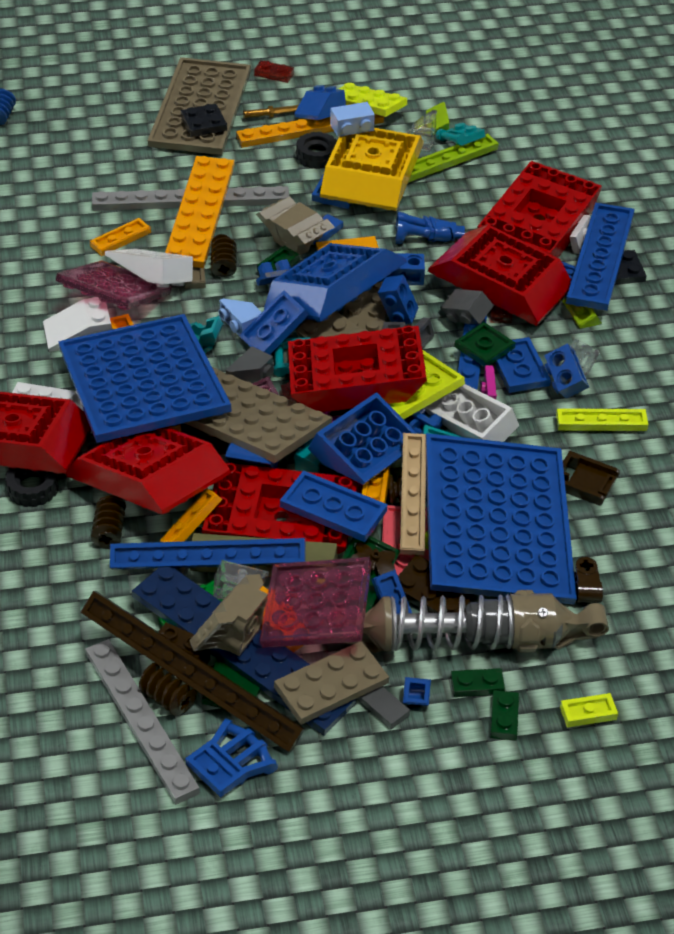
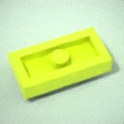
(588, 710)

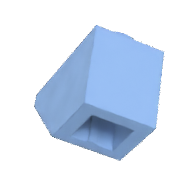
(238, 314)

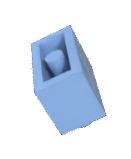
(352, 119)

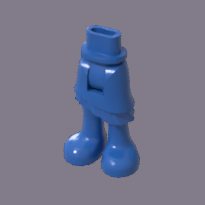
(430, 228)

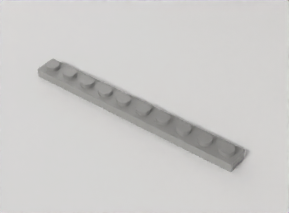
(172, 198)

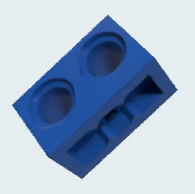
(412, 270)
(398, 299)
(569, 369)

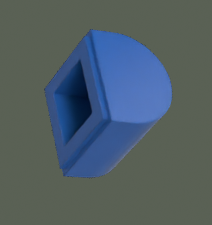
(416, 691)

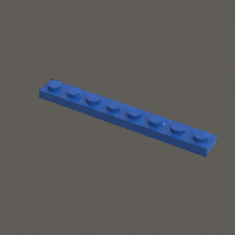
(206, 553)

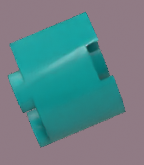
(208, 333)

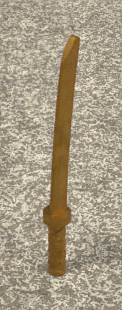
(270, 111)

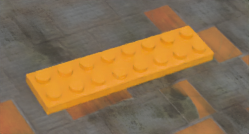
(200, 208)

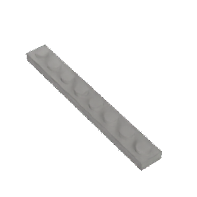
(142, 722)

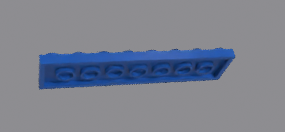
(600, 257)

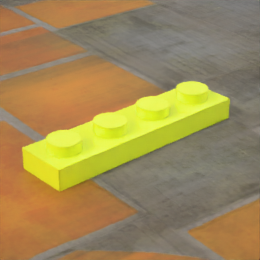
(602, 419)

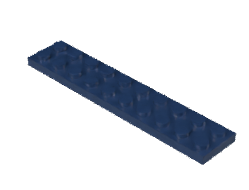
(189, 606)

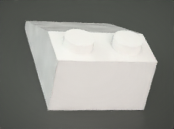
(78, 320)

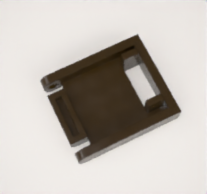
(591, 478)

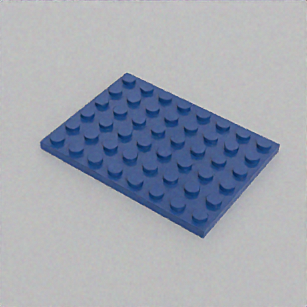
(143, 378)
(497, 518)

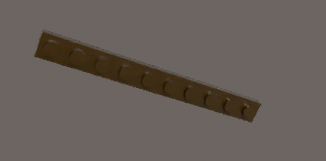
(193, 671)

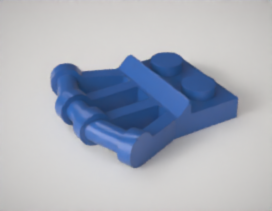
(223, 772)

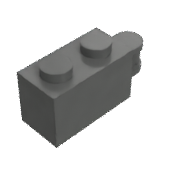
(466, 306)

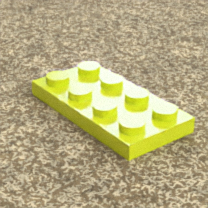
(379, 101)

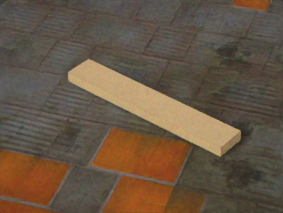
(413, 494)

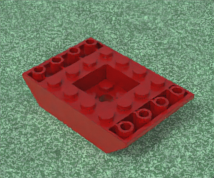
(543, 207)
(507, 271)
(350, 368)
(40, 432)
(151, 468)
(253, 504)

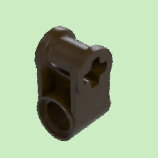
(587, 581)

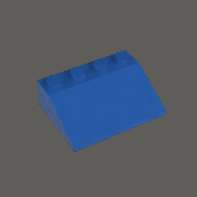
(362, 440)

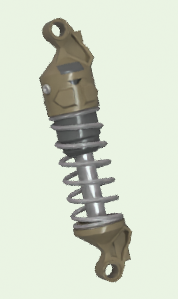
(519, 621)

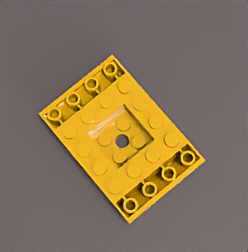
(371, 168)

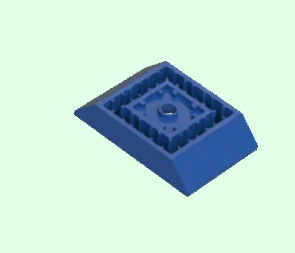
(334, 277)

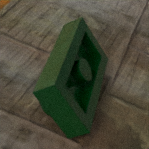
(282, 254)
(476, 682)
(504, 715)

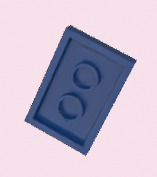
(274, 323)
(522, 368)

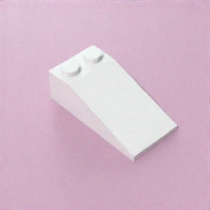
(155, 266)
(474, 415)

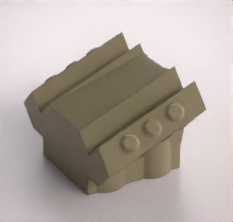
(294, 224)
(235, 619)

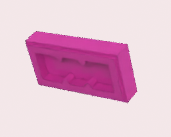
(489, 386)

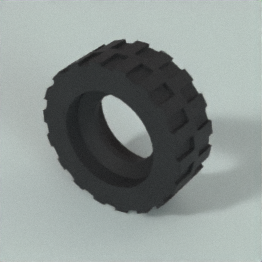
(315, 140)
(30, 496)

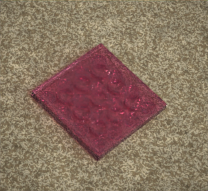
(112, 284)
(316, 602)

